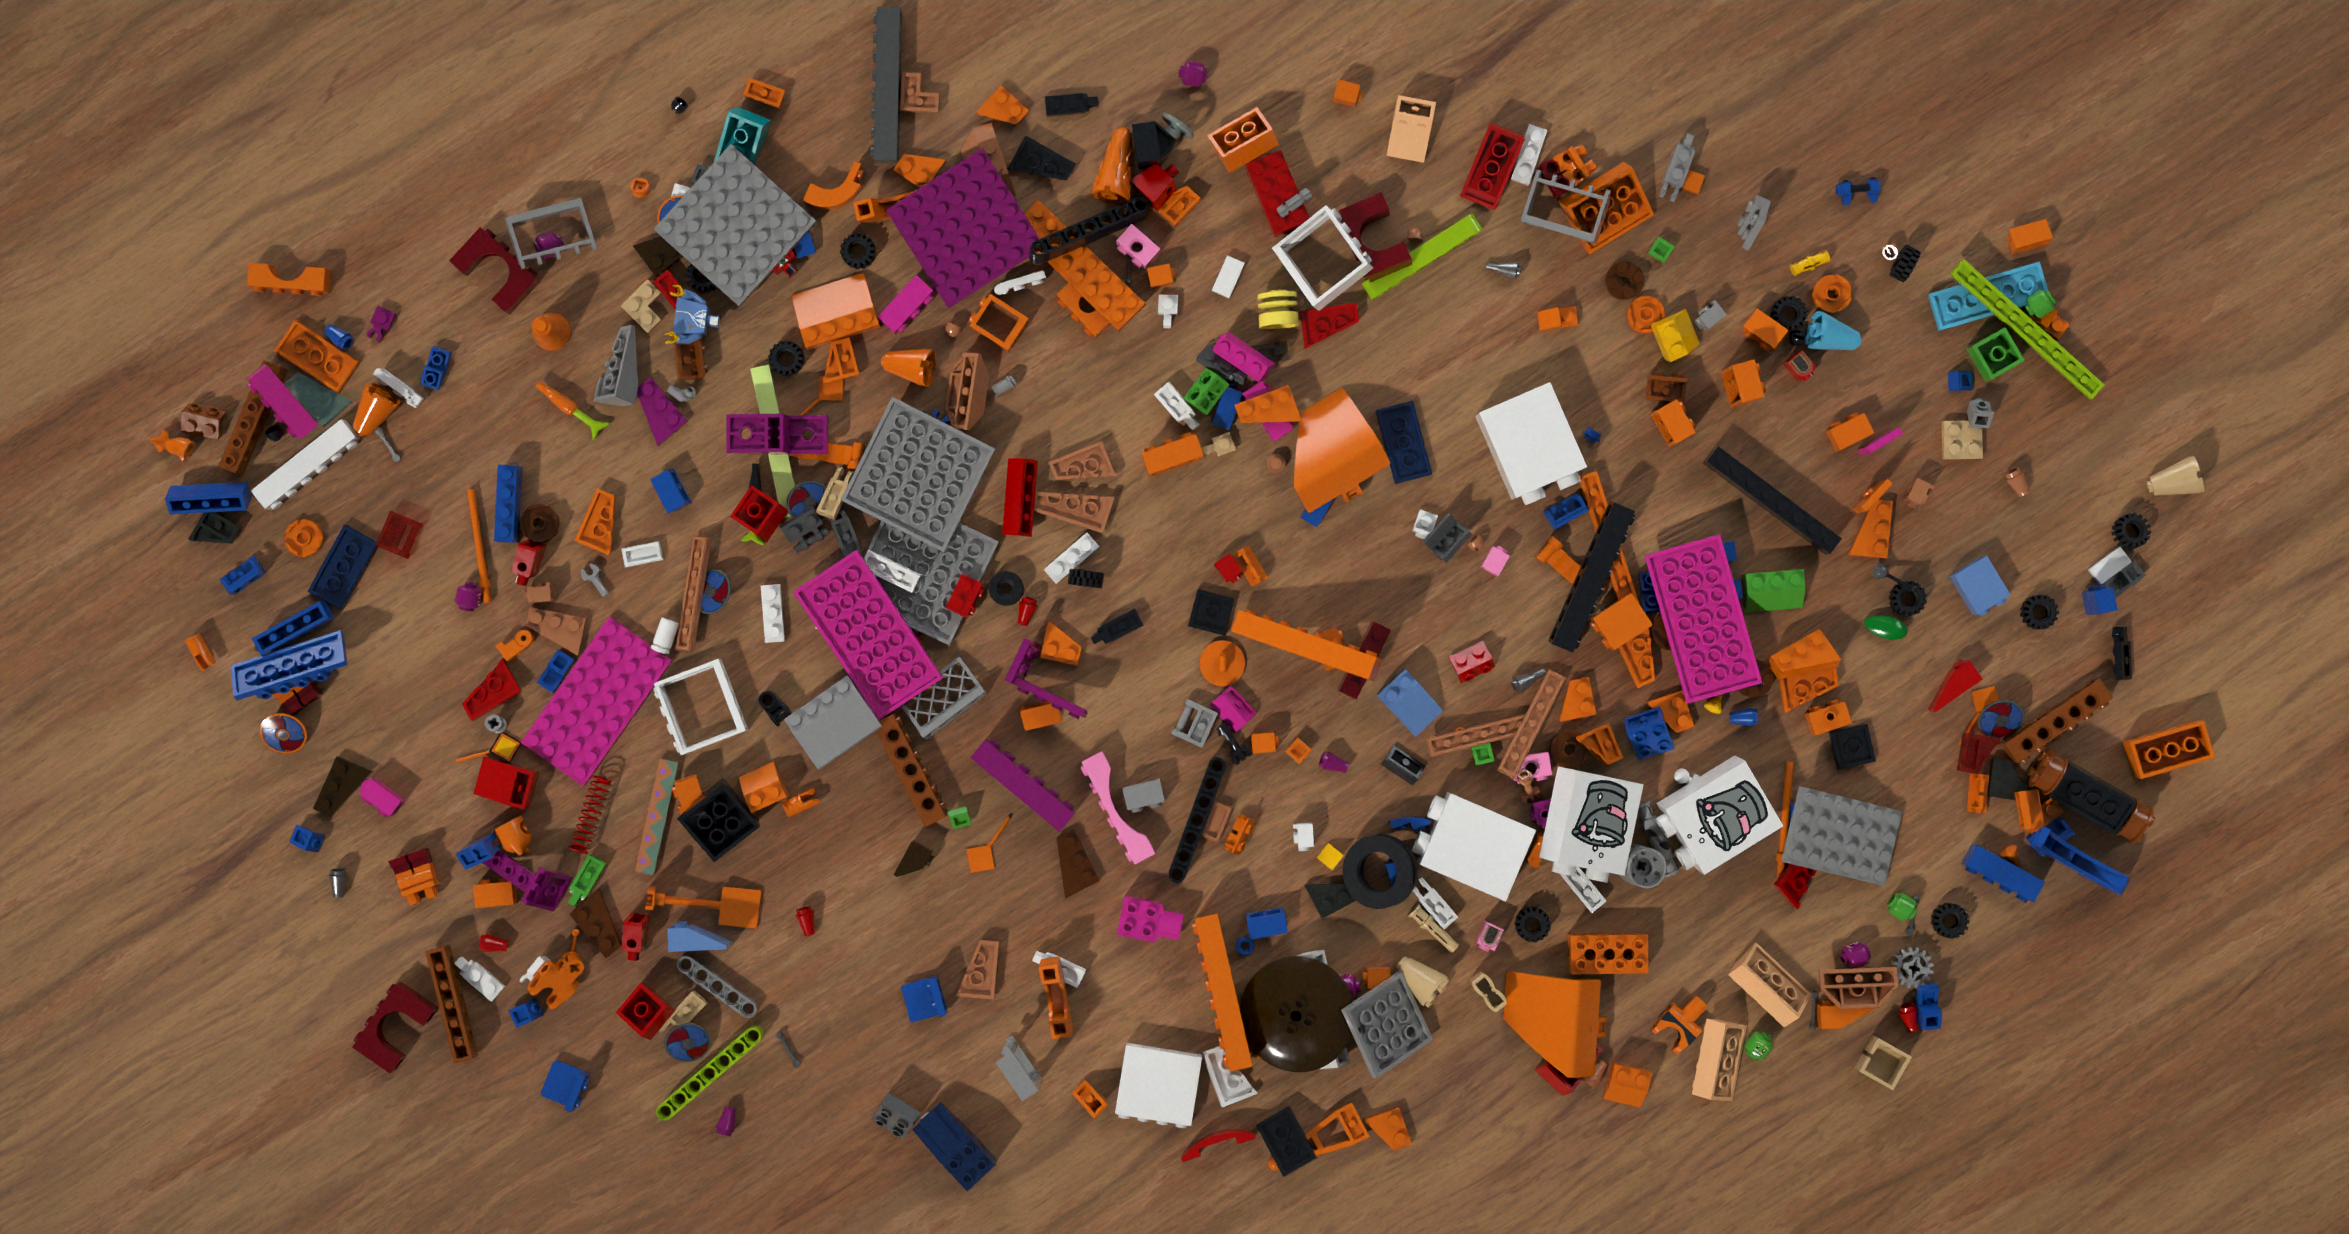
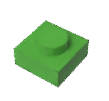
(1661, 249)
(1482, 754)
(959, 817)

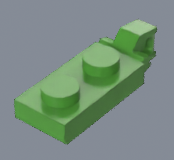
(586, 879)

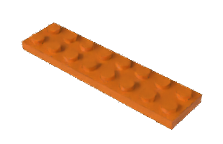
(1088, 274)

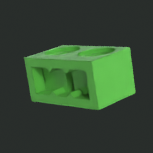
(1206, 391)

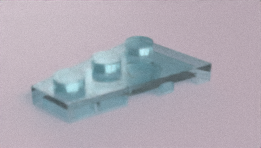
(317, 399)

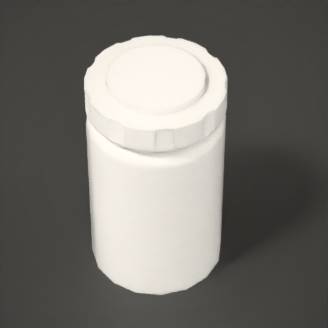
(665, 635)

